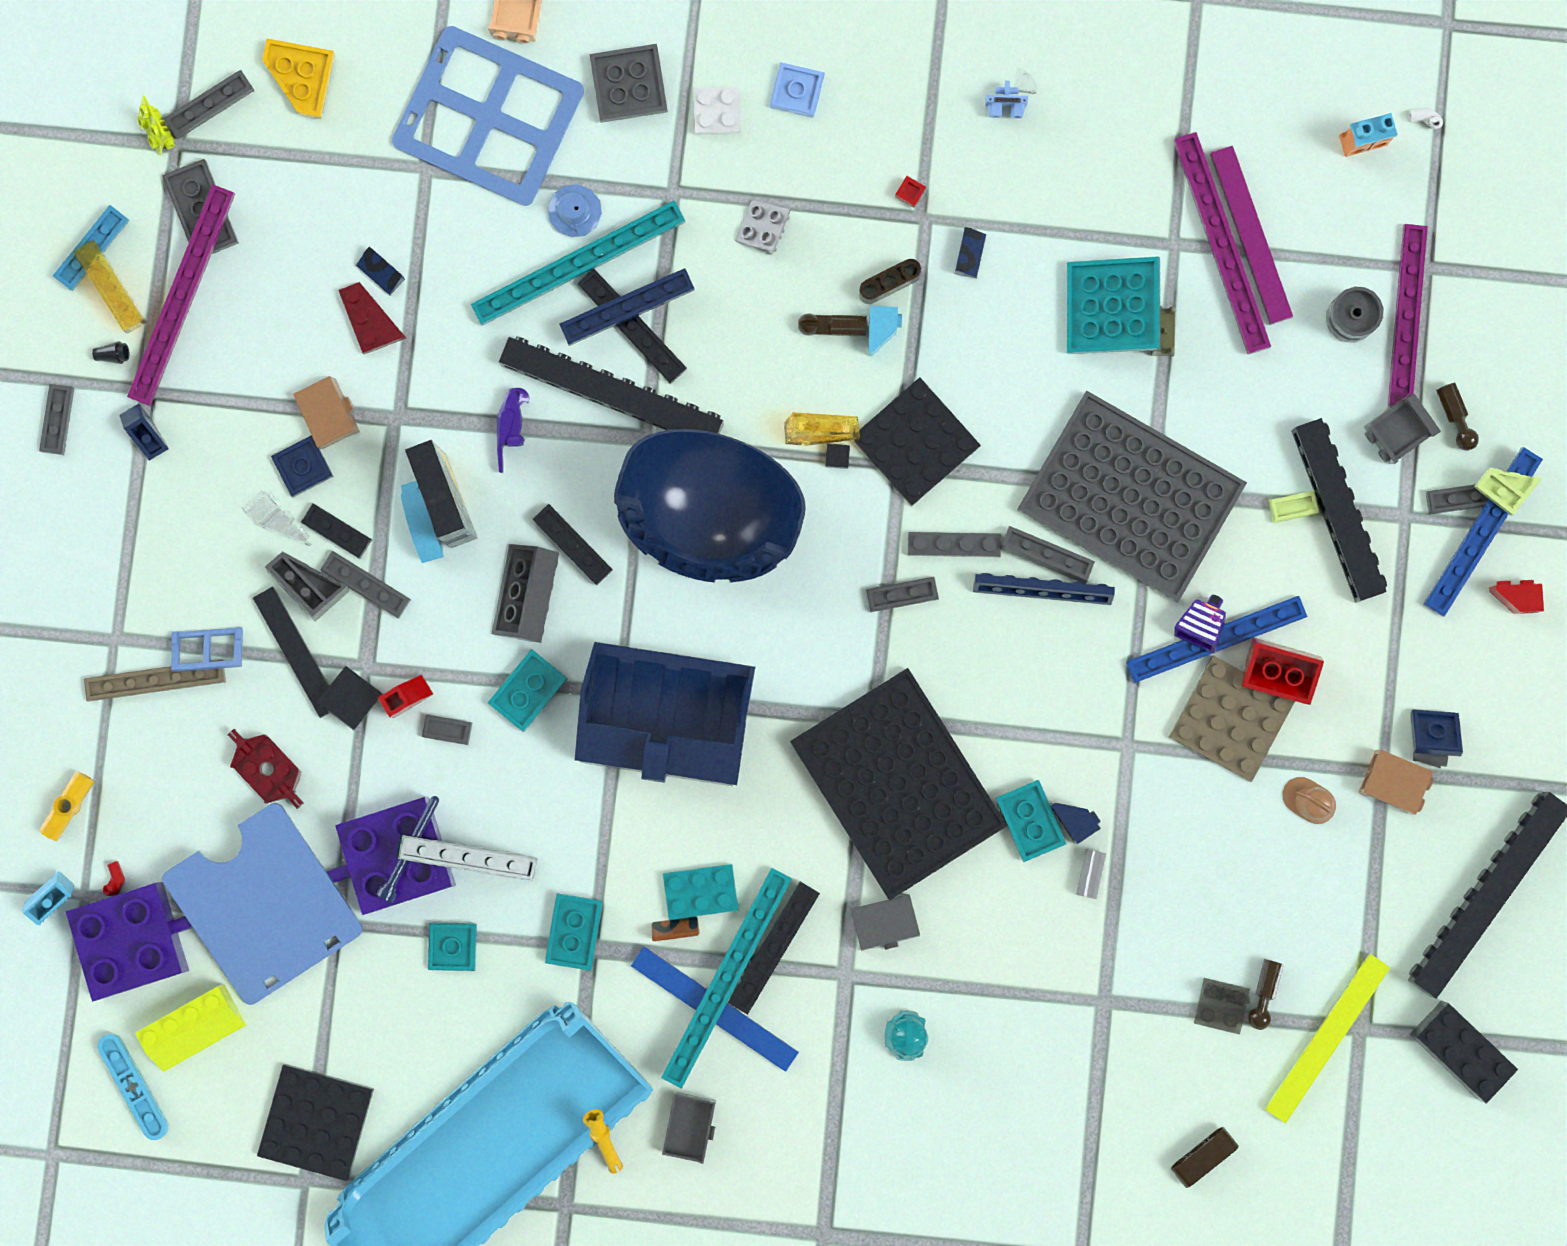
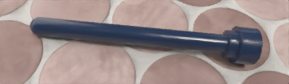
(388, 889)

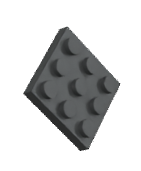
(628, 83)

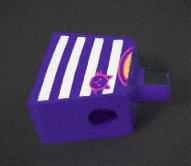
(1202, 624)

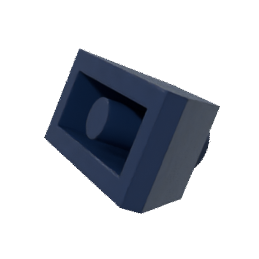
(143, 431)
(1076, 821)

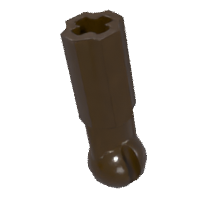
(832, 325)
(1456, 413)
(1266, 990)

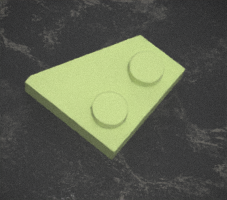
(1506, 488)

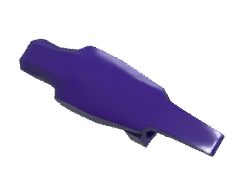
(510, 422)

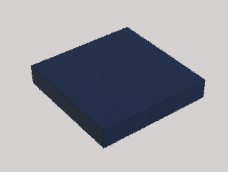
(302, 466)
(1436, 732)

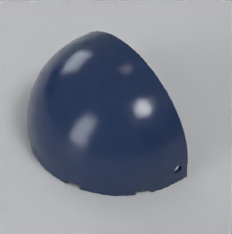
(708, 505)

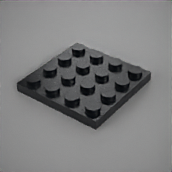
(916, 441)
(315, 1122)

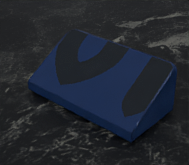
(970, 253)
(380, 271)

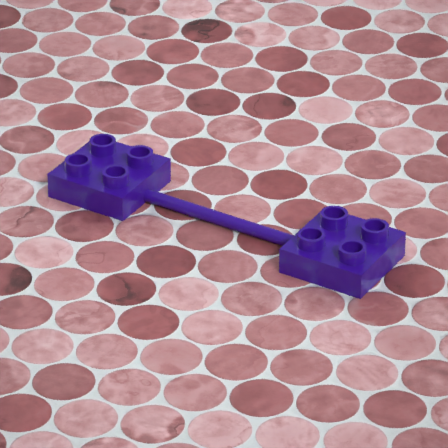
(137, 941)

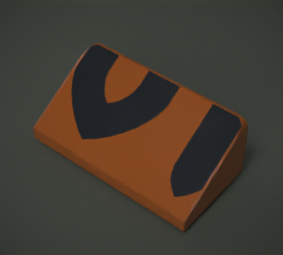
(675, 929)

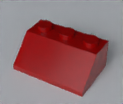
(1282, 671)

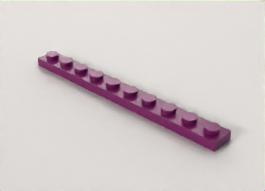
(1222, 243)
(181, 295)

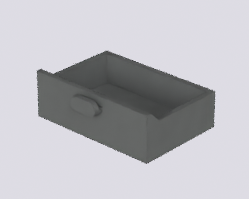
(885, 923)
(689, 1127)

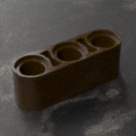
(896, 272)
(1204, 1157)

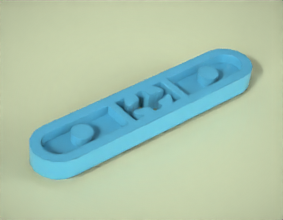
(120, 1066)

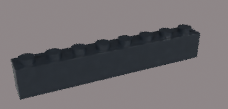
(1339, 510)

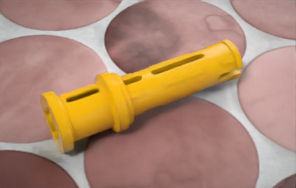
(600, 1133)

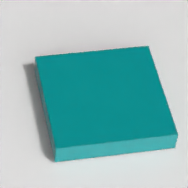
(452, 946)

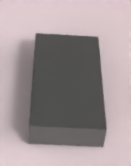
(447, 729)

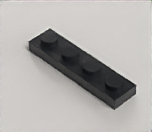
(572, 544)

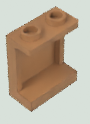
(1396, 782)

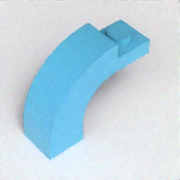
(420, 525)

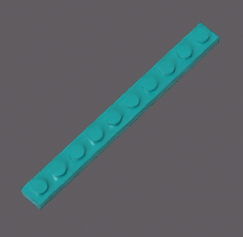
(578, 263)
(726, 978)

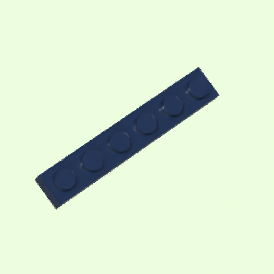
(627, 307)
(1043, 589)

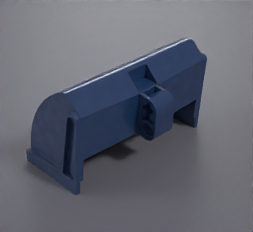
(663, 714)

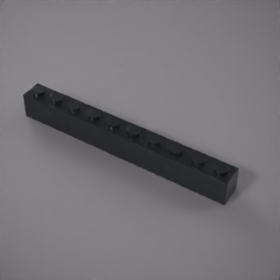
(604, 388)
(1489, 894)

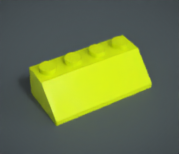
(191, 1028)

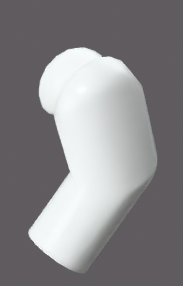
(1428, 116)

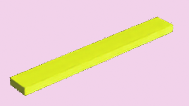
(1327, 1038)

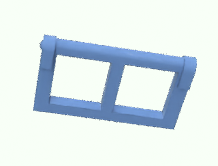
(206, 664)

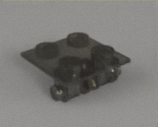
(1222, 1006)

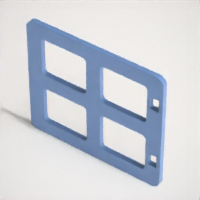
(489, 116)

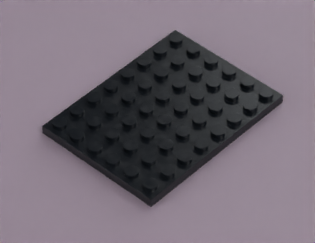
(898, 784)

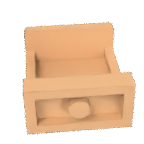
(515, 20)

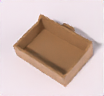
(326, 412)

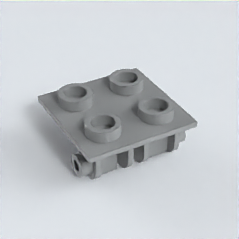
(763, 226)

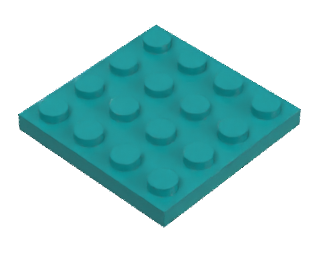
(1113, 305)

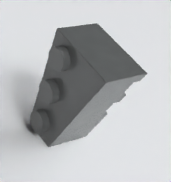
(305, 585)

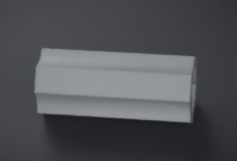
(1091, 874)

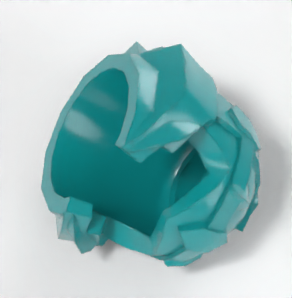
(906, 1035)

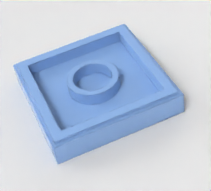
(797, 90)

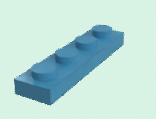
(104, 233)

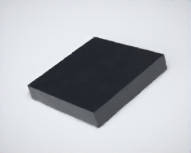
(349, 698)

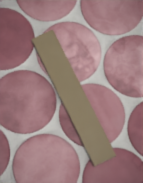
(149, 682)

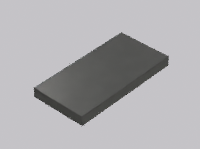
(188, 192)

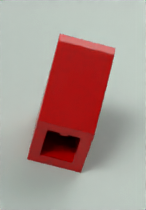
(1521, 597)
(405, 696)

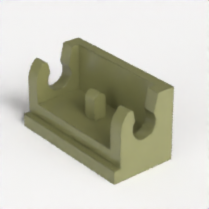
(1167, 333)

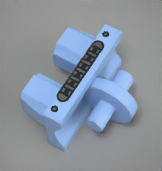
(996, 102)

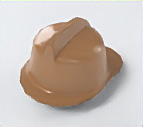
(1309, 800)

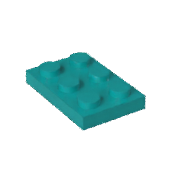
(527, 690)
(1030, 820)
(700, 892)
(574, 932)

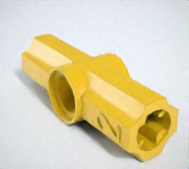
(59, 819)

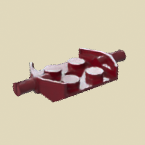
(248, 762)

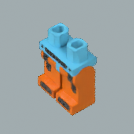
(1368, 134)

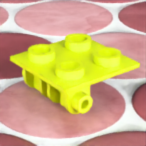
(153, 123)

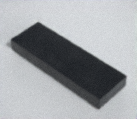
(336, 531)

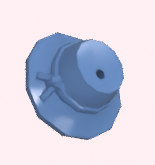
(572, 221)

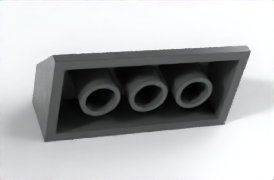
(525, 592)

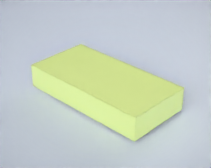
(1293, 507)

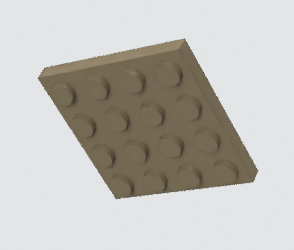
(1230, 721)

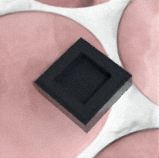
(837, 456)

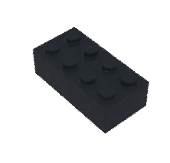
(1463, 1052)

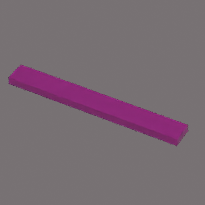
(1251, 235)
(1407, 312)

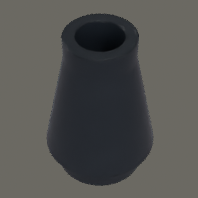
(114, 353)

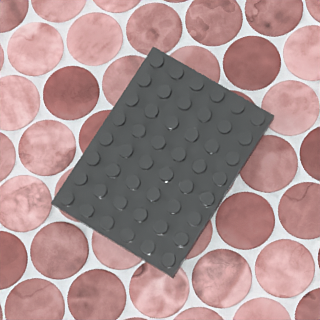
(1132, 496)

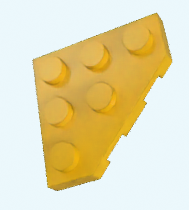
(301, 73)

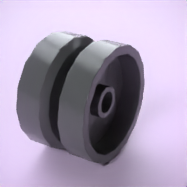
(1366, 307)

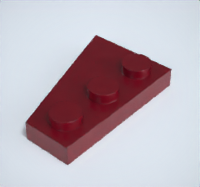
(368, 319)

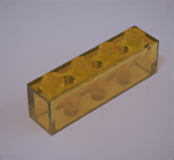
(110, 286)

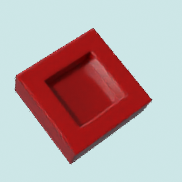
(910, 191)

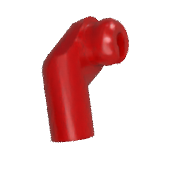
(117, 880)

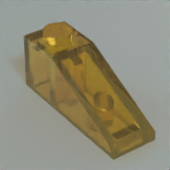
(820, 428)

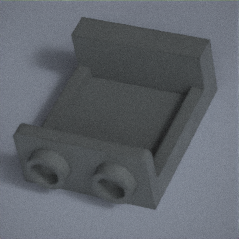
(1401, 429)

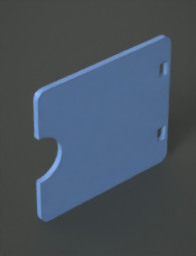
(265, 906)

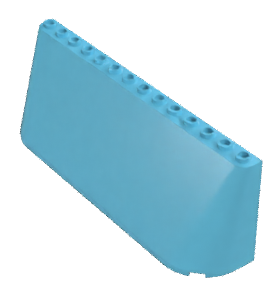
(491, 1140)

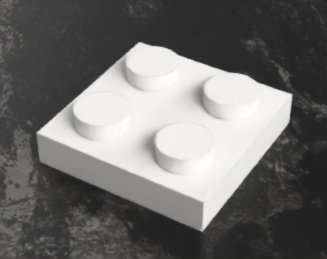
(717, 111)

